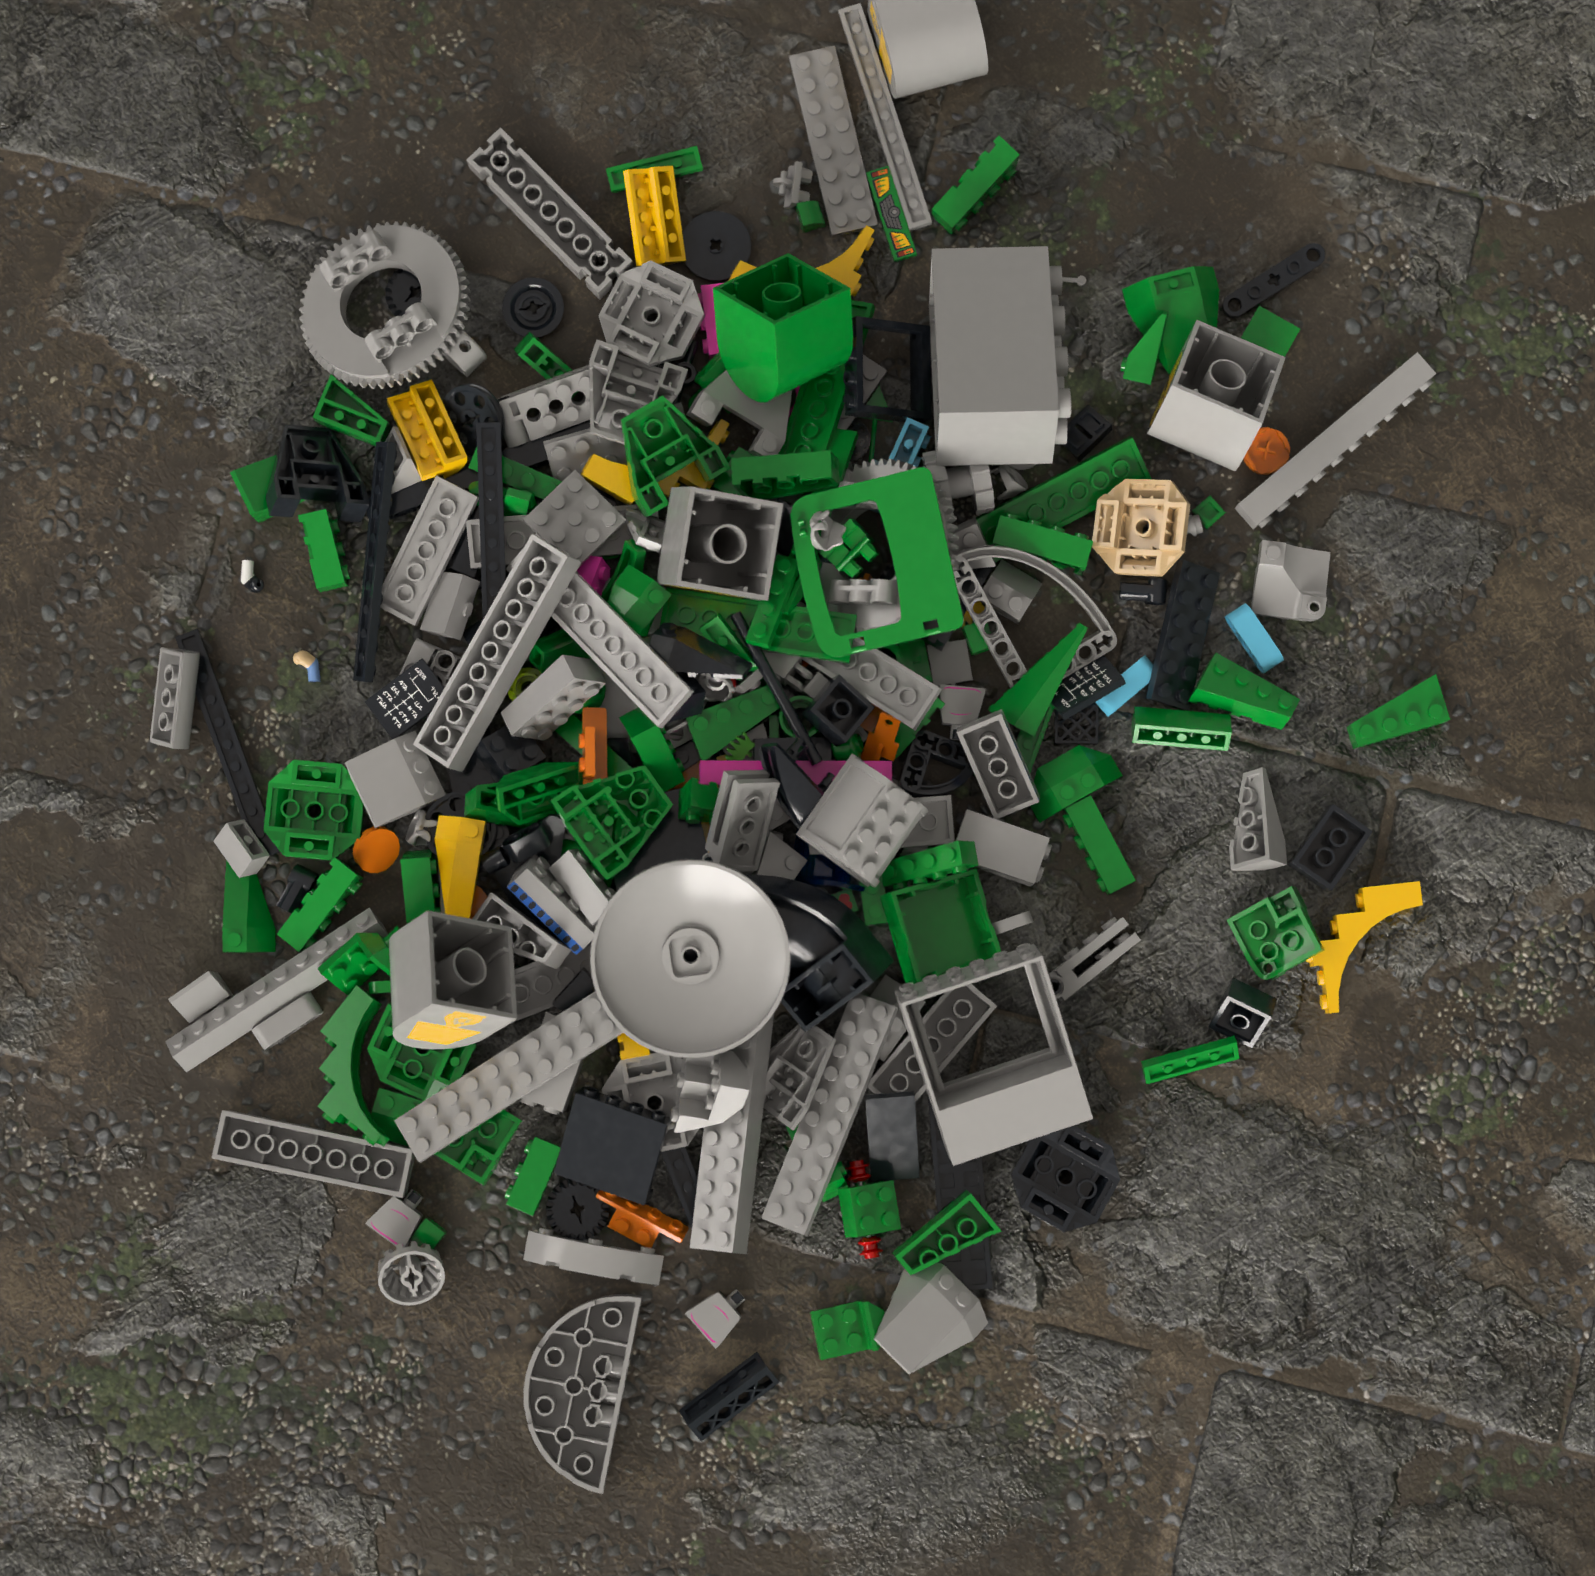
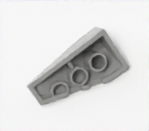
(1258, 831)

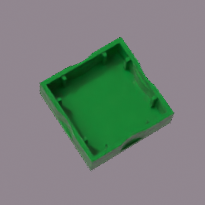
(940, 925)

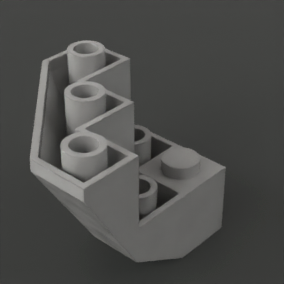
(709, 1091)

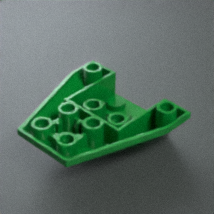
(1186, 294)

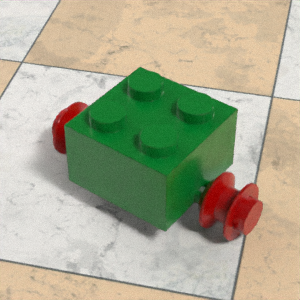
(868, 1209)

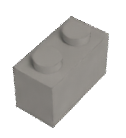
(241, 848)

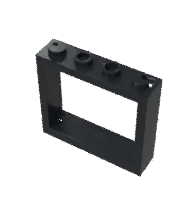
(919, 372)

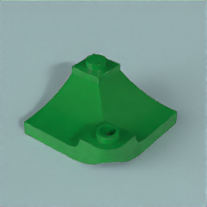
(1276, 933)
(482, 1147)

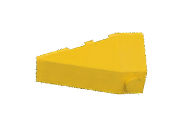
(458, 854)

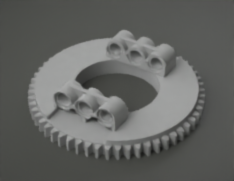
(406, 341)
(874, 600)

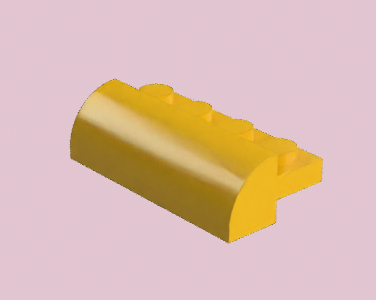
(654, 215)
(428, 431)

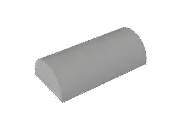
(174, 698)

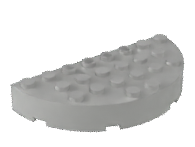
(579, 1386)

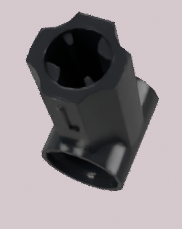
(1151, 590)
(299, 884)

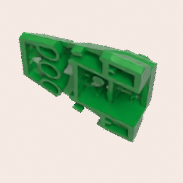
(613, 816)

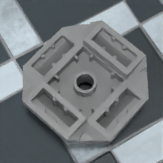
(645, 292)
(650, 1076)

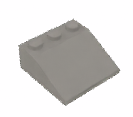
(394, 780)

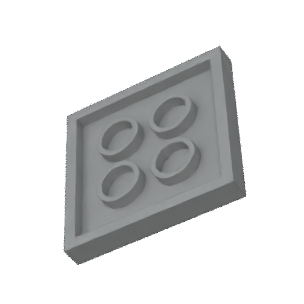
(575, 518)

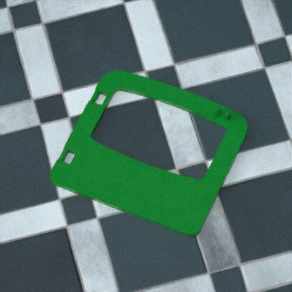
(918, 554)

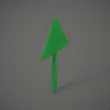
(876, 400)

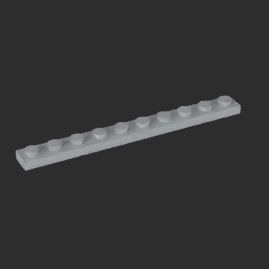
(884, 116)

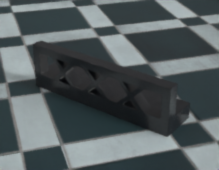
(726, 1393)

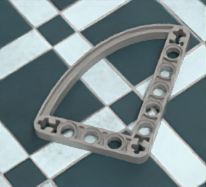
(1000, 634)

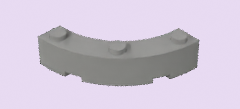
(593, 1257)

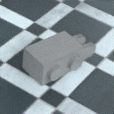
(785, 668)

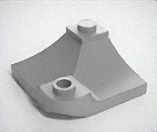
(1290, 581)

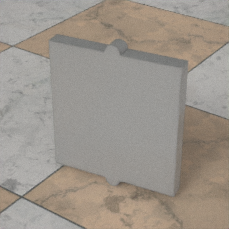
(950, 664)

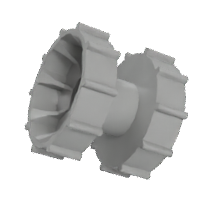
(963, 482)

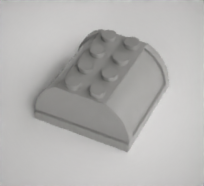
(861, 821)

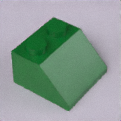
(390, 1106)

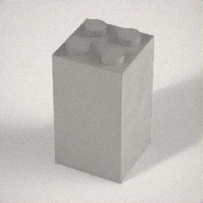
(1005, 848)
(557, 1091)

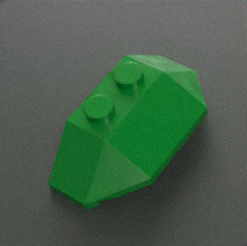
(1072, 779)
(528, 792)

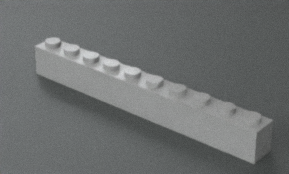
(1335, 440)
(265, 996)

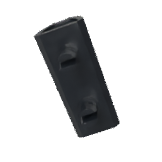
(796, 789)

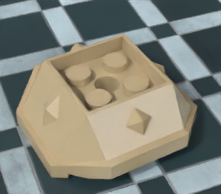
(1120, 525)

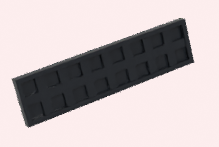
(972, 1263)

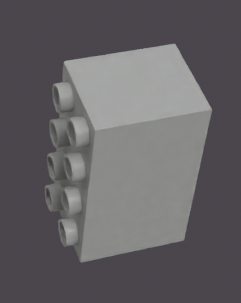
(997, 356)

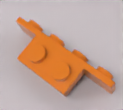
(593, 744)
(641, 1221)

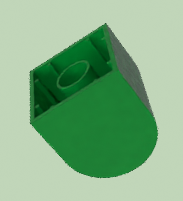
(782, 326)

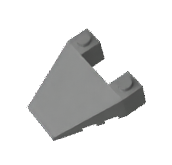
(768, 417)

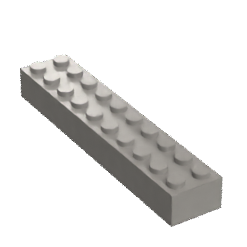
(496, 653)
(731, 1158)

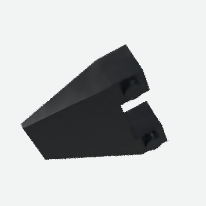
(316, 468)

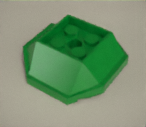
(289, 805)
(409, 1068)

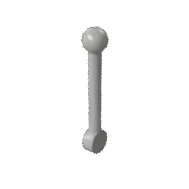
(1081, 280)

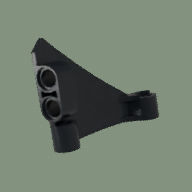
(539, 838)

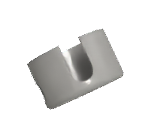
(465, 361)

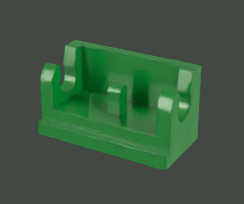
(916, 658)

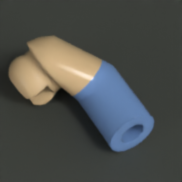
(310, 662)

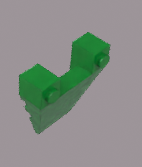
(659, 444)

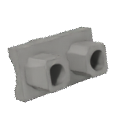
(790, 183)

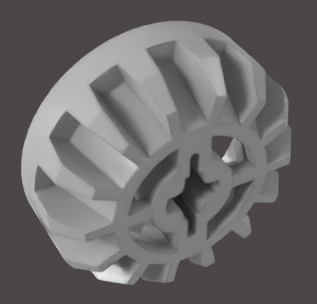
(414, 1287)

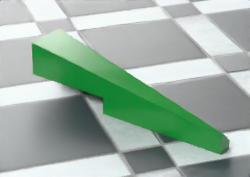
(1032, 694)

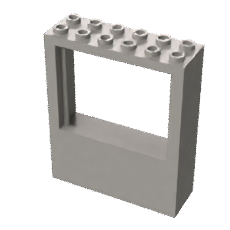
(1009, 1099)

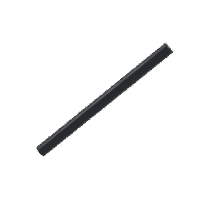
(777, 690)

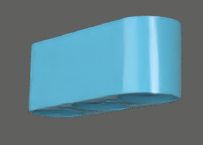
(1254, 638)
(1136, 679)

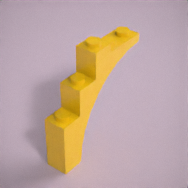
(840, 268)
(615, 481)
(1349, 928)

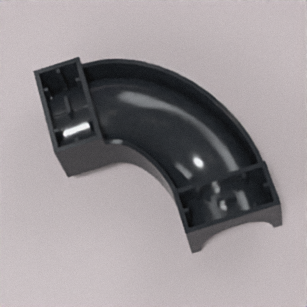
(829, 949)

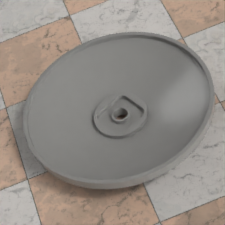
(679, 1003)

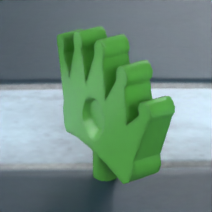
(741, 748)

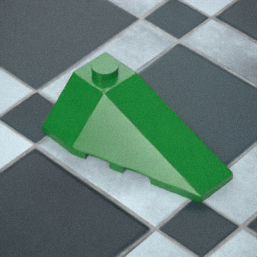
(637, 598)
(246, 916)

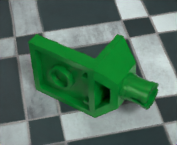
(358, 960)
(846, 1328)

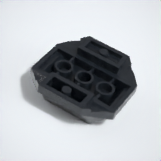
(1084, 1196)

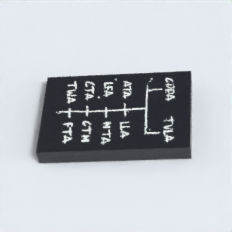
(1086, 687)
(406, 699)

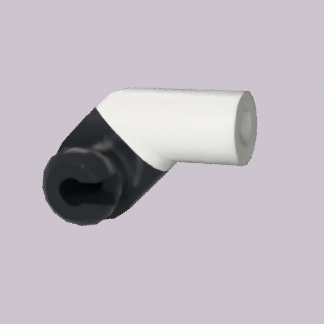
(248, 579)

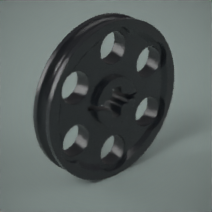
(471, 409)
(442, 806)

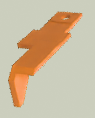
(882, 741)

